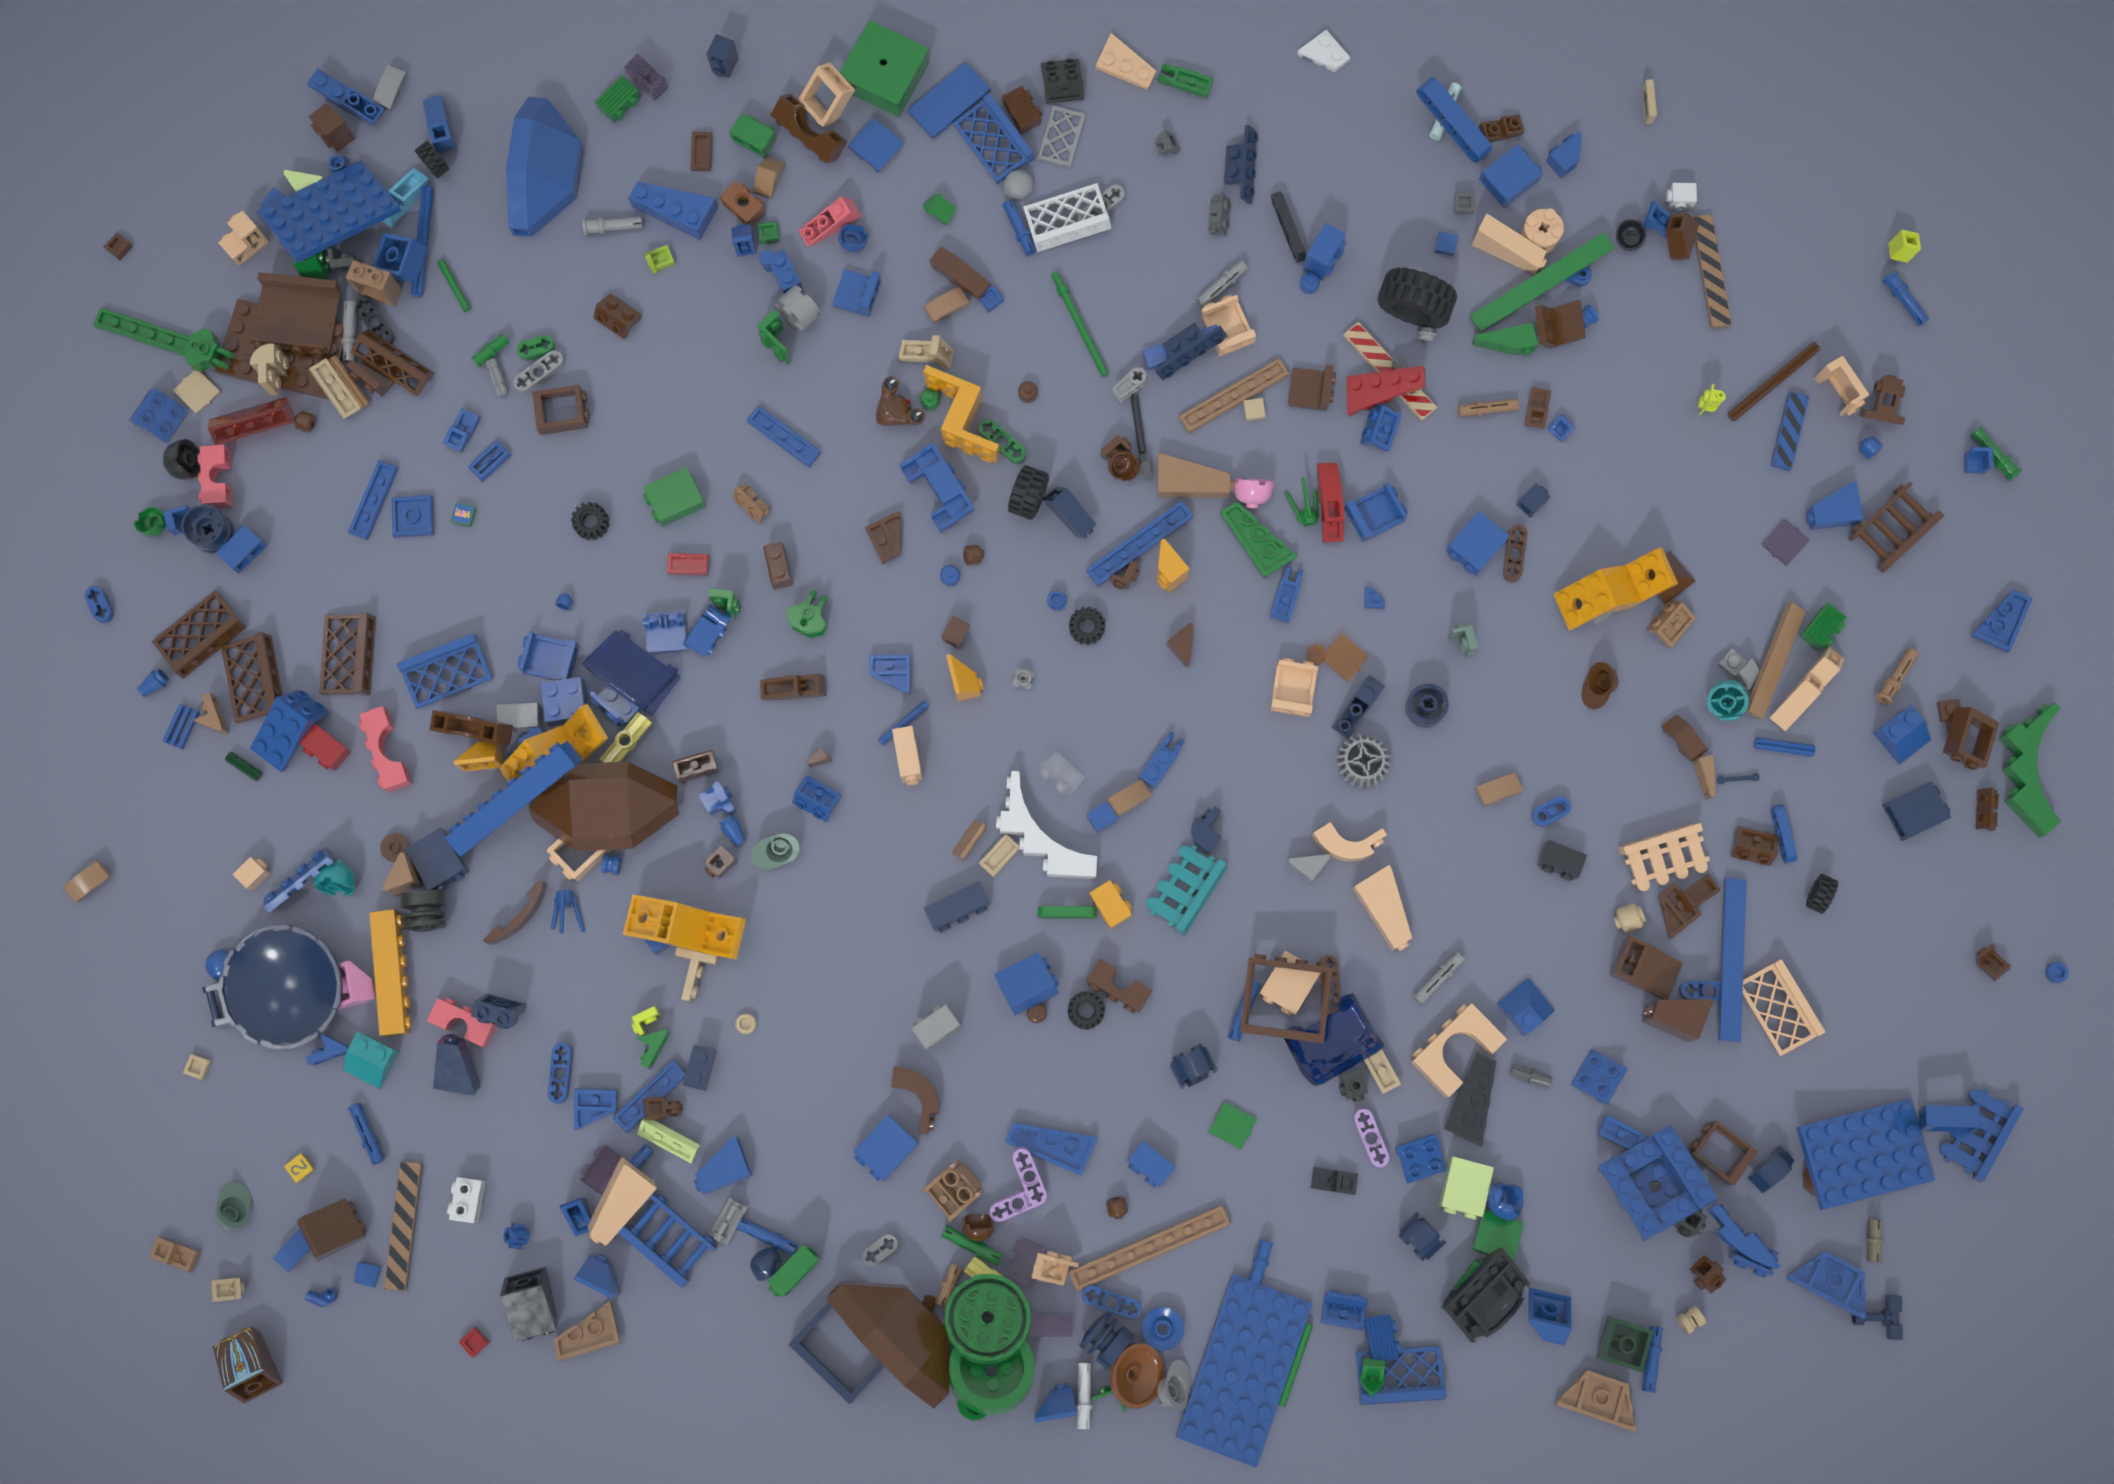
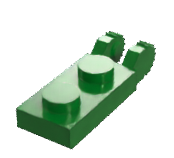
(1186, 80)

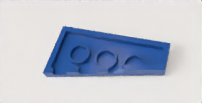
(298, 880)
(1055, 1146)

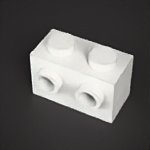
(466, 1200)

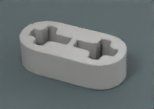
(876, 1246)

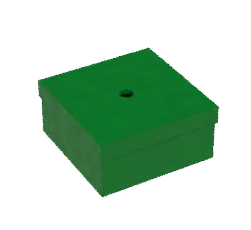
(885, 68)

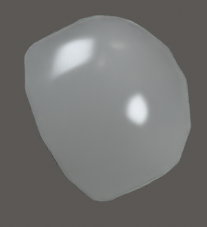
(1018, 185)

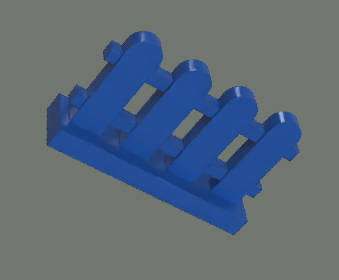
(1979, 1144)

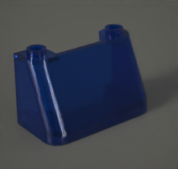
(632, 671)
(1347, 1041)

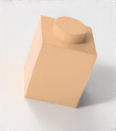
(252, 873)

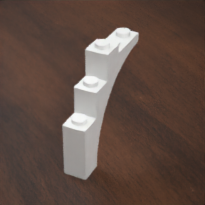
(1060, 861)

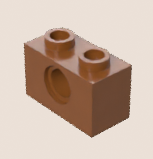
(746, 214)

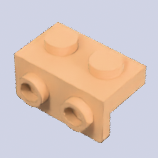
(1052, 1268)

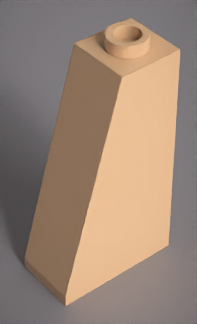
(1509, 245)
(1384, 906)
(620, 1201)

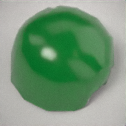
(150, 522)

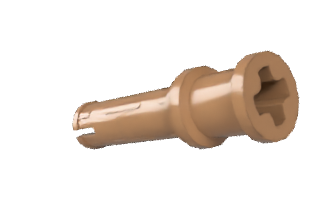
(1893, 684)

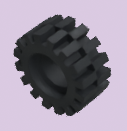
(432, 159)
(585, 510)
(1087, 613)
(1822, 893)
(1095, 1001)

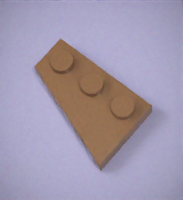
(591, 1334)

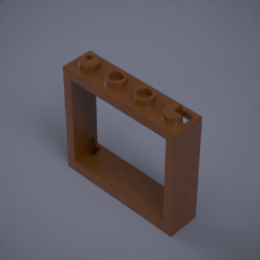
(1281, 962)

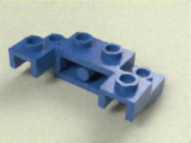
(947, 488)

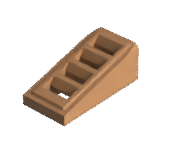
(1706, 774)

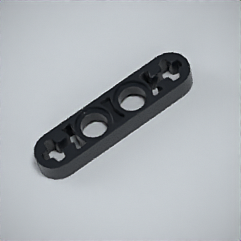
(1288, 227)

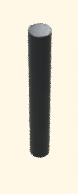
(1138, 424)

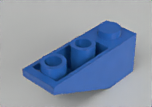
(438, 124)

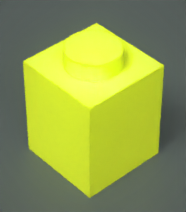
(1904, 246)

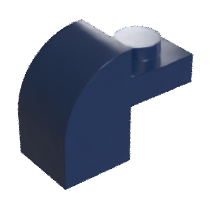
(1202, 834)
(1771, 1170)

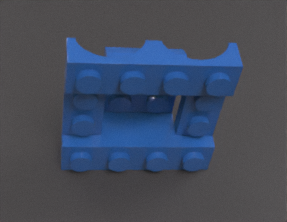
(1681, 1182)

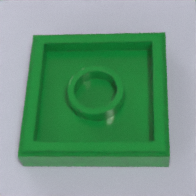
(1497, 1233)

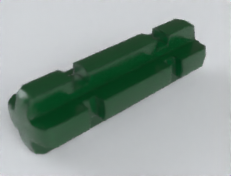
(243, 766)

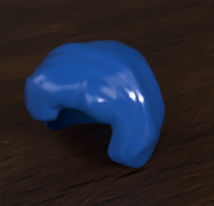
(1505, 1200)

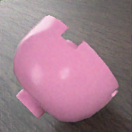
(1253, 491)

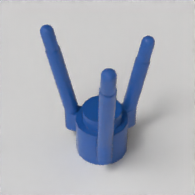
(563, 900)

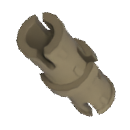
(1875, 1240)

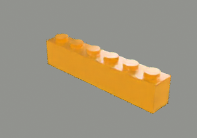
(390, 973)

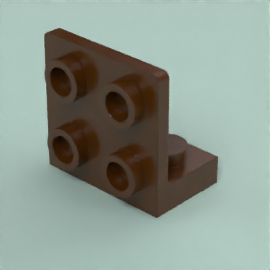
(1560, 324)

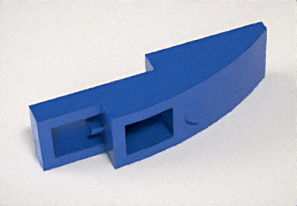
(345, 98)
(1748, 1245)

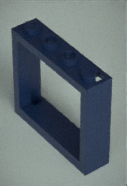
(822, 1369)

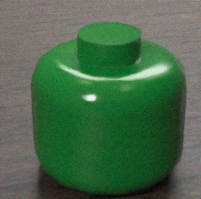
(930, 399)

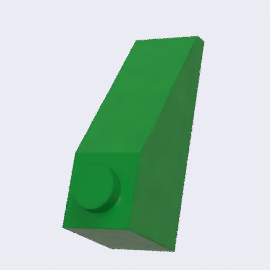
(1511, 340)

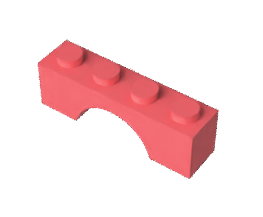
(377, 725)

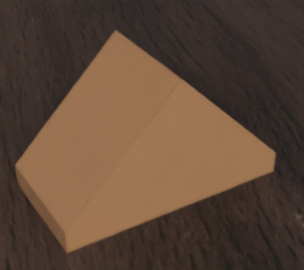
(768, 176)

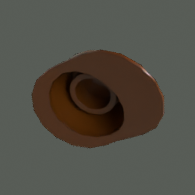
(1599, 685)

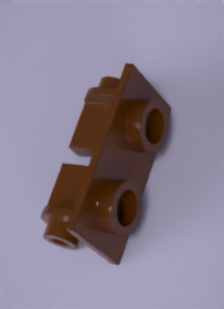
(1986, 801)

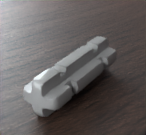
(496, 377)

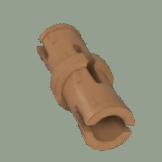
(948, 1285)

